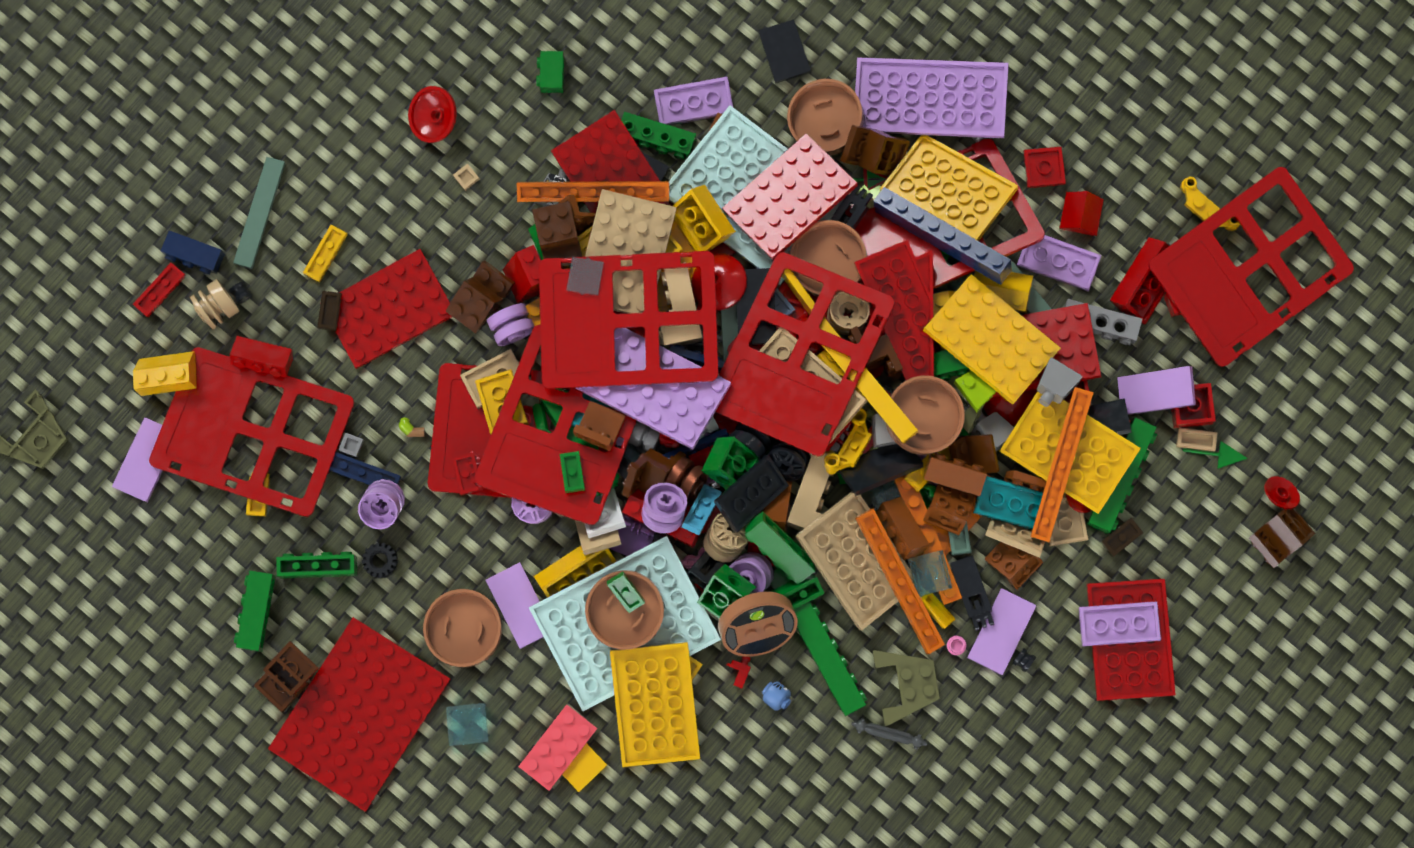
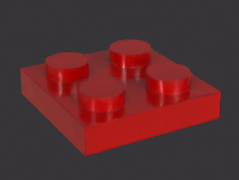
(1044, 167)

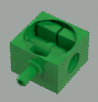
(728, 461)
(723, 590)

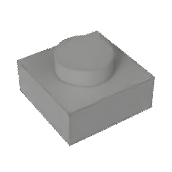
(351, 445)

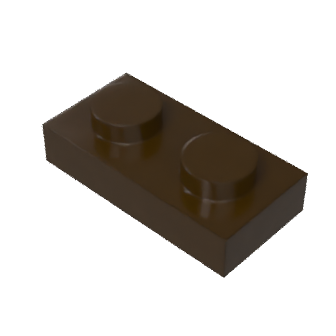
(1121, 537)

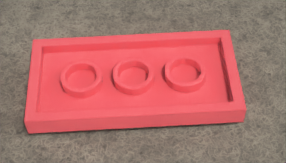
(558, 747)

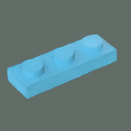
(701, 509)

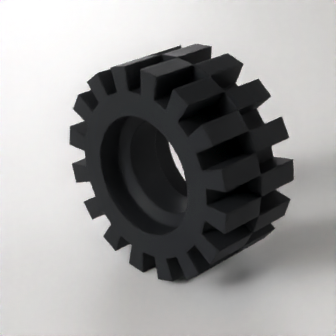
(391, 564)

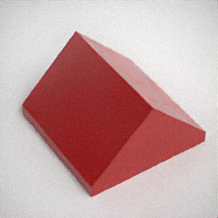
(1081, 212)

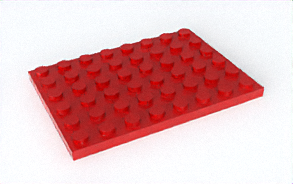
(359, 714)

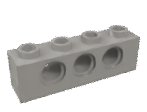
(1130, 323)

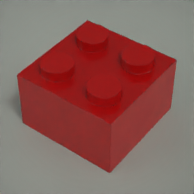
(1198, 414)

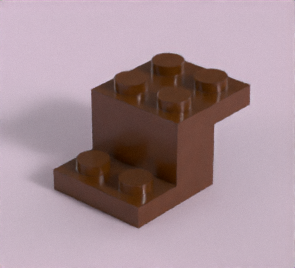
(874, 150)
(557, 232)
(480, 296)
(882, 355)
(648, 470)
(1281, 536)
(286, 676)

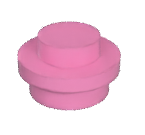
(956, 645)

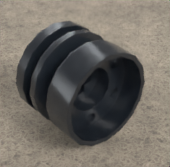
(753, 439)
(789, 460)

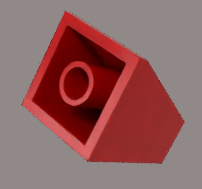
(524, 271)

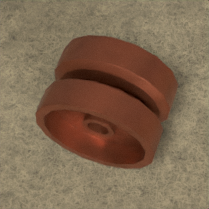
(687, 478)

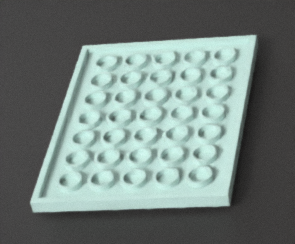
(726, 163)
(585, 658)

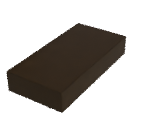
(329, 310)

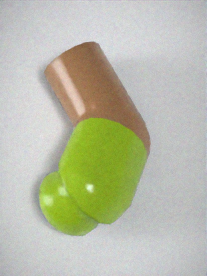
(406, 427)

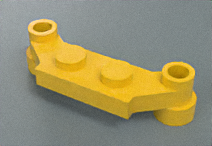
(1201, 205)
(853, 446)

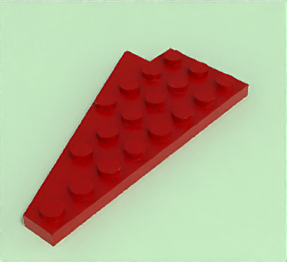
(910, 284)

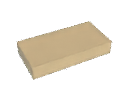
(1196, 439)

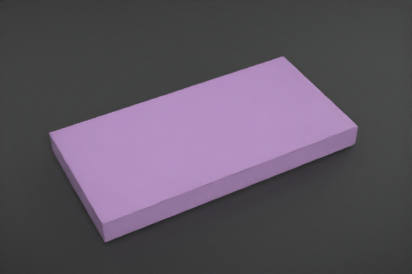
(693, 101)
(1061, 262)
(1157, 390)
(136, 474)
(514, 597)
(1119, 624)
(998, 642)

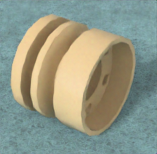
(847, 303)
(214, 304)
(722, 542)

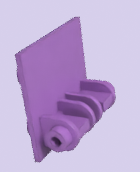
(633, 537)

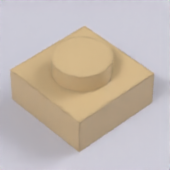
(466, 177)

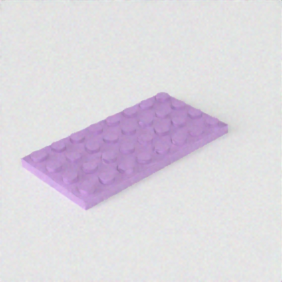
(933, 96)
(672, 408)

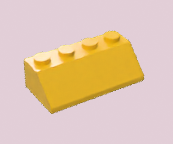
(572, 569)

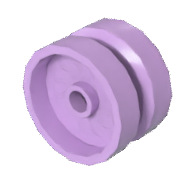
(510, 324)
(664, 507)
(755, 569)

